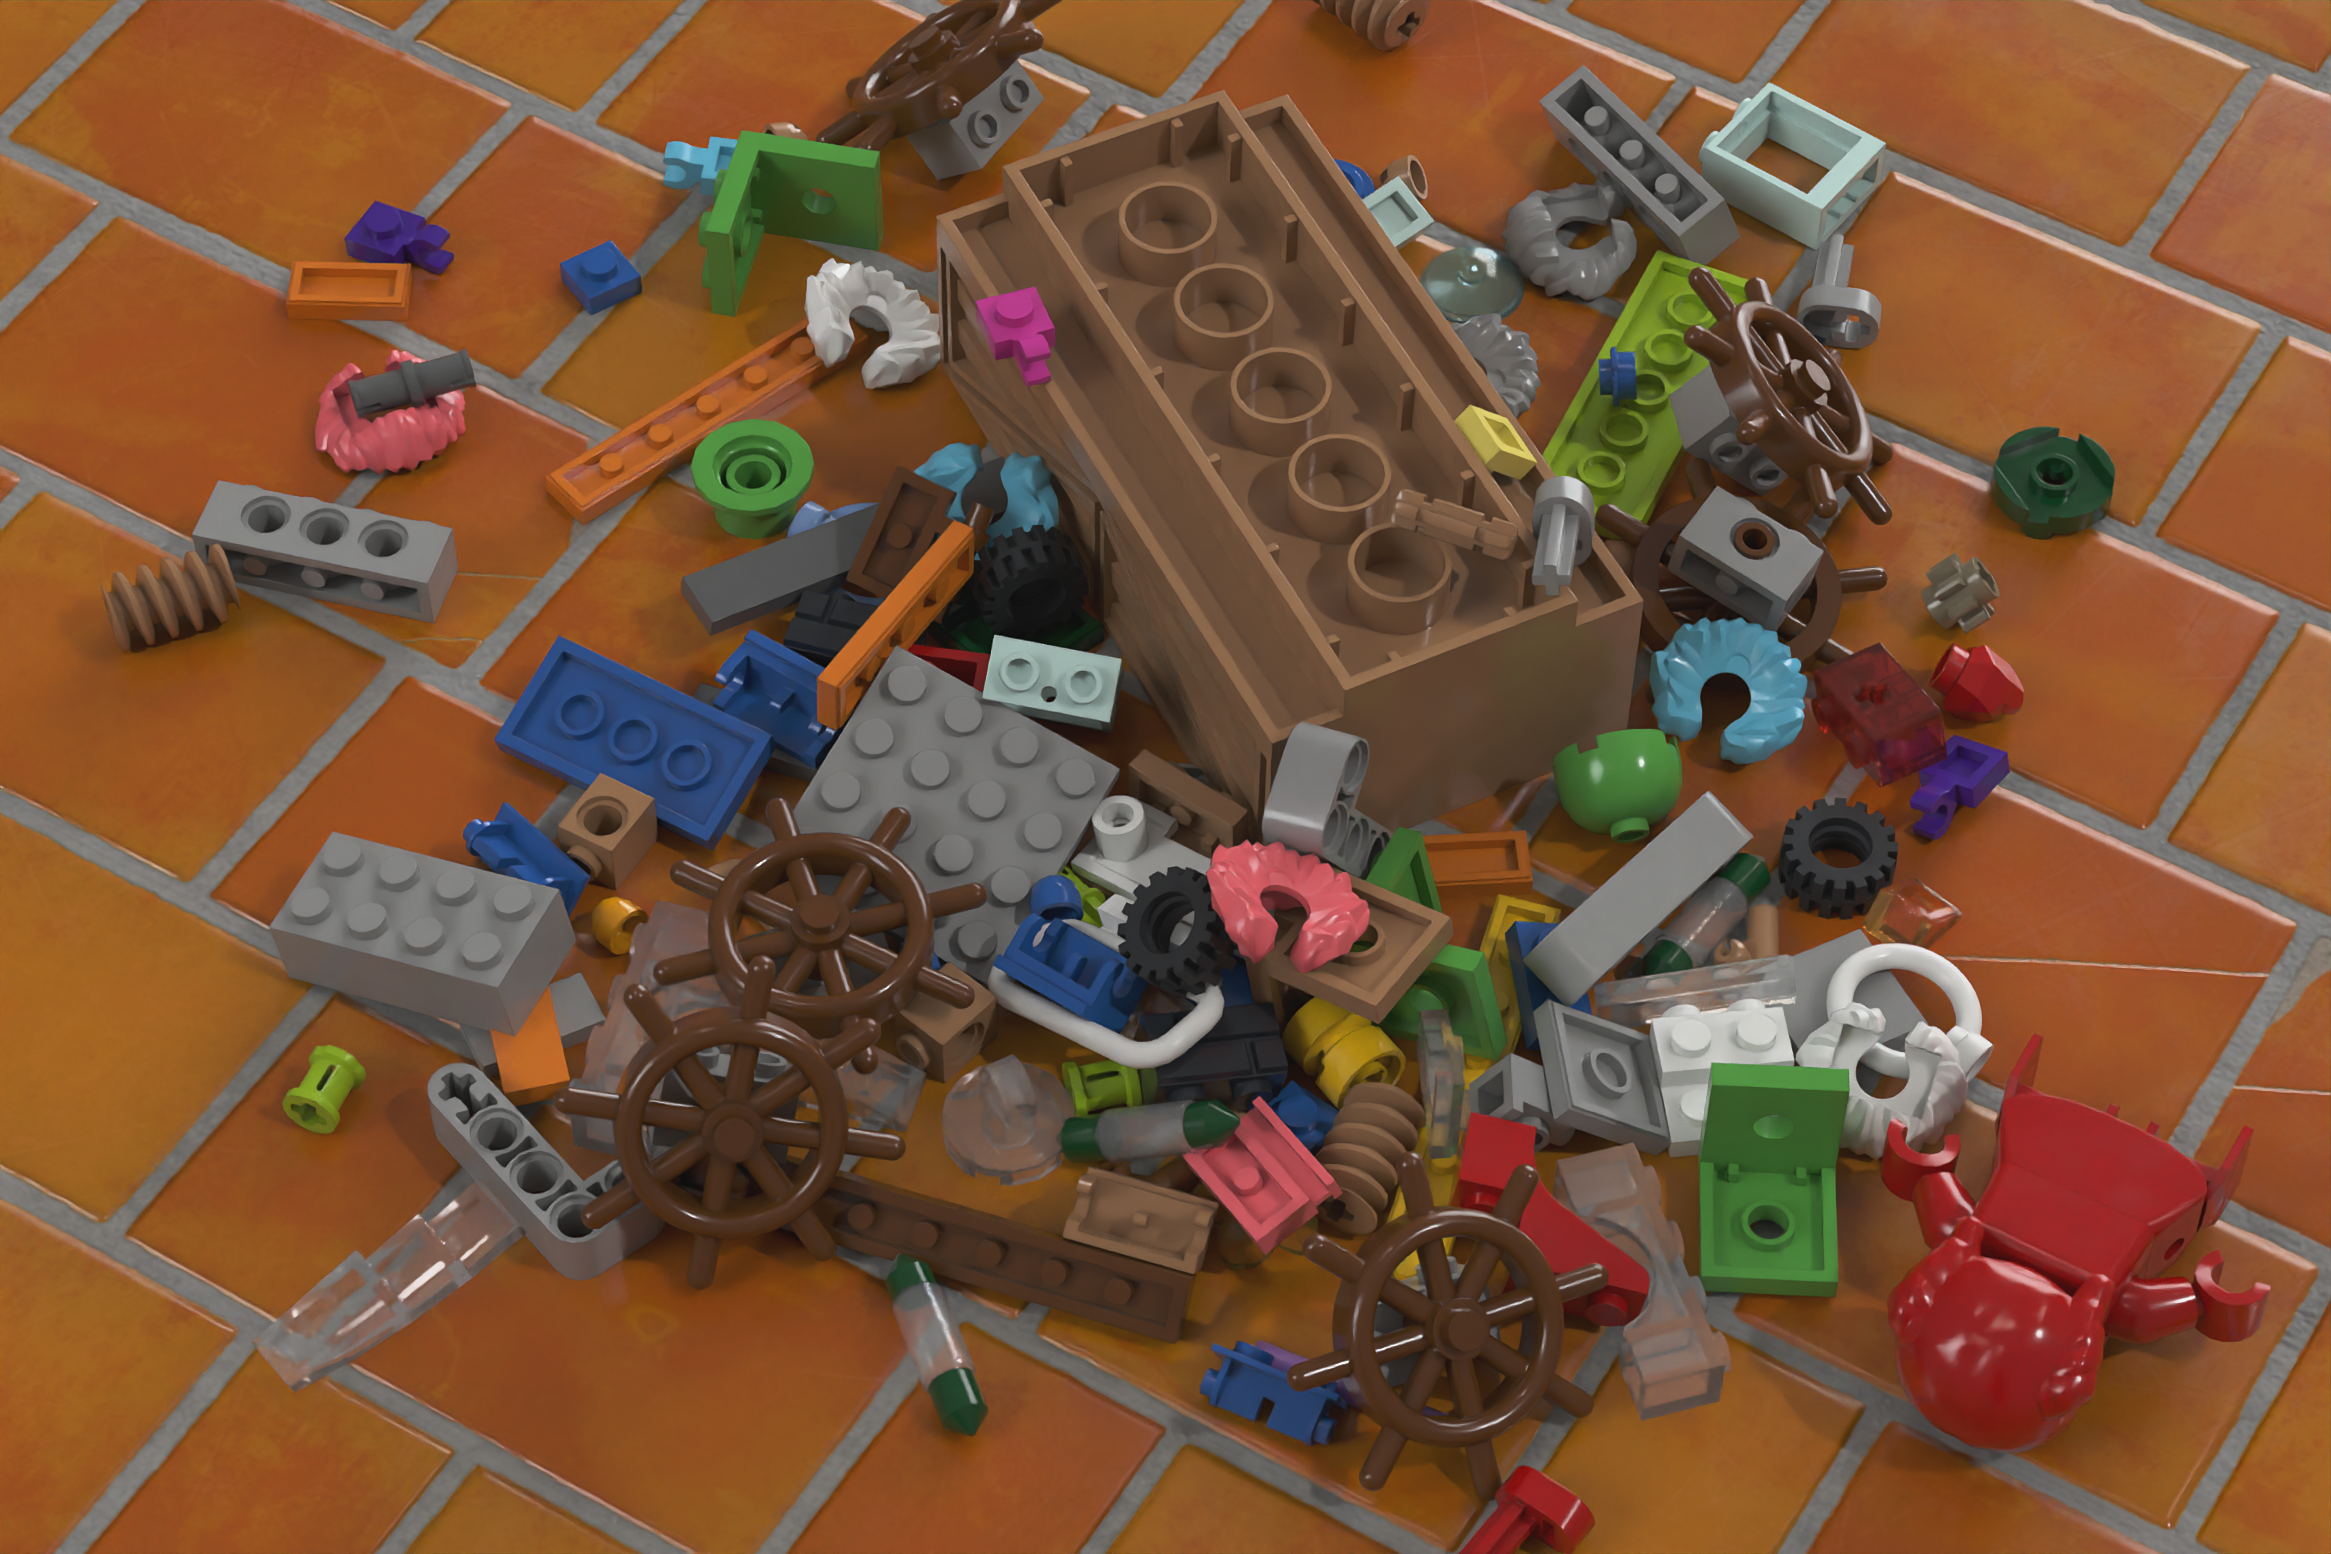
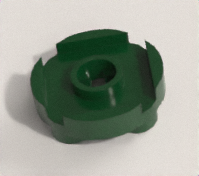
(2052, 508)

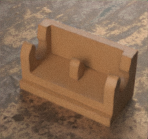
(1142, 1220)

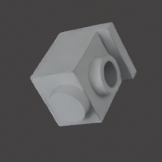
(1519, 1093)

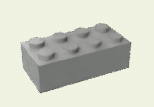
(423, 933)

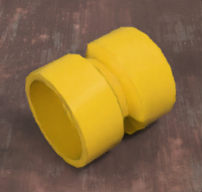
(1340, 1049)

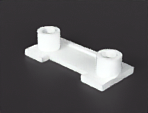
(1131, 846)

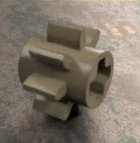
(1960, 593)

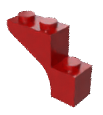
(1482, 1168)

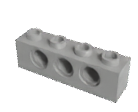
(1640, 166)
(329, 550)

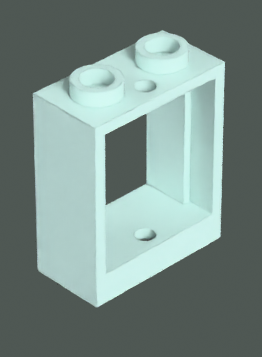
(1775, 114)
(1029, 673)

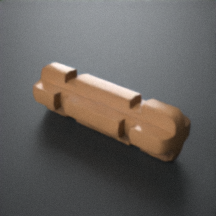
(1454, 524)

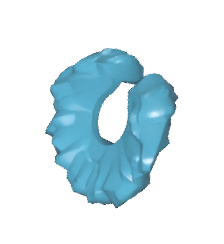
(1024, 479)
(1741, 650)

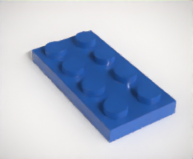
(604, 718)

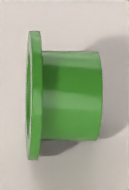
(753, 476)

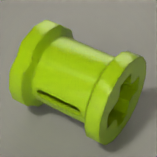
(1101, 1085)
(324, 1089)

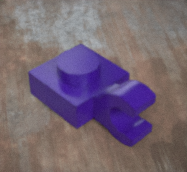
(398, 236)
(1962, 778)

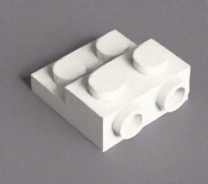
(1688, 1043)

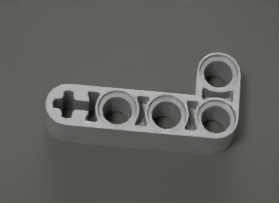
(1316, 800)
(532, 1166)

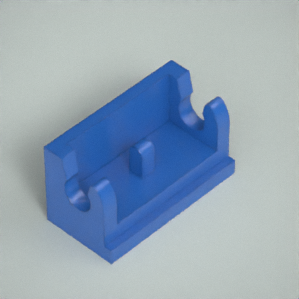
(778, 695)
(1073, 971)

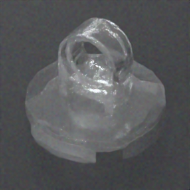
(1006, 1121)

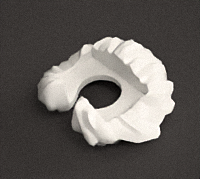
(875, 303)
(1925, 1105)

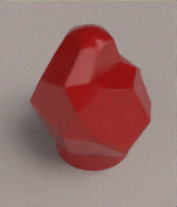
(1976, 683)

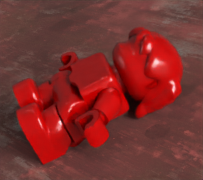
(2056, 1258)

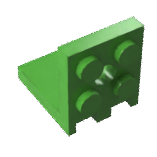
(772, 194)
(1455, 978)
(1772, 1171)

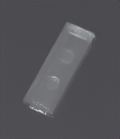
(1709, 988)

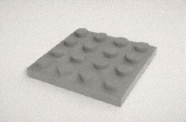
(984, 796)

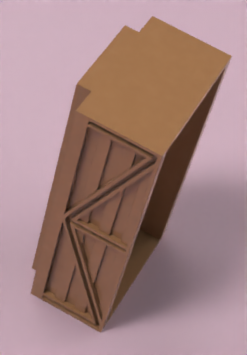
(1228, 451)

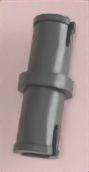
(412, 383)

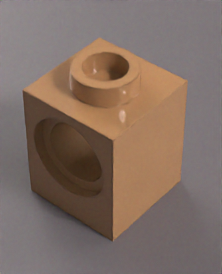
(609, 830)
(944, 1037)

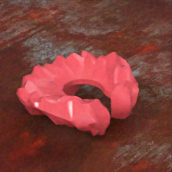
(390, 441)
(1268, 877)

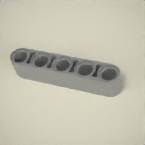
(1637, 899)

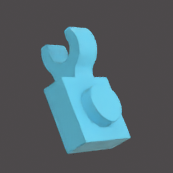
(694, 164)

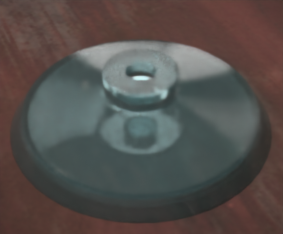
(1472, 283)

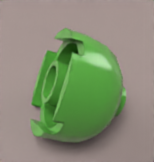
(1621, 784)

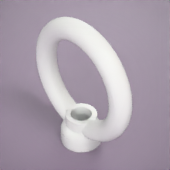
(1965, 1036)

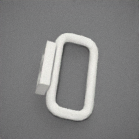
(1095, 1036)

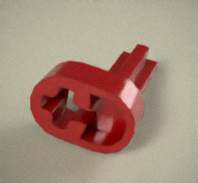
(1533, 1506)

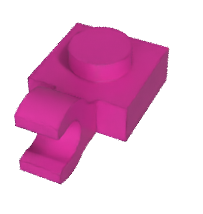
(1018, 328)

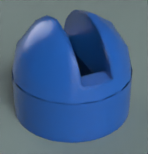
(1056, 898)

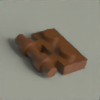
(906, 528)

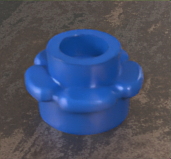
(1618, 376)

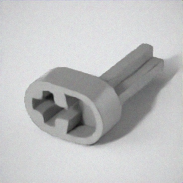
(1830, 301)
(1564, 531)

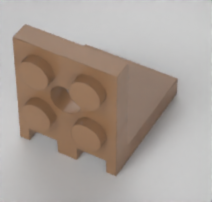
(1362, 982)

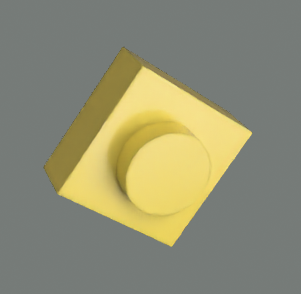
(1495, 442)

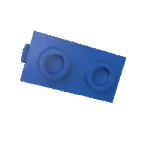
(521, 851)
(1249, 1380)

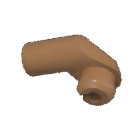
(1760, 941)

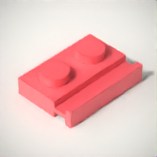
(1265, 1177)

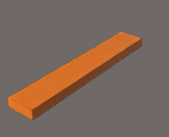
(674, 430)

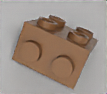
(1202, 814)

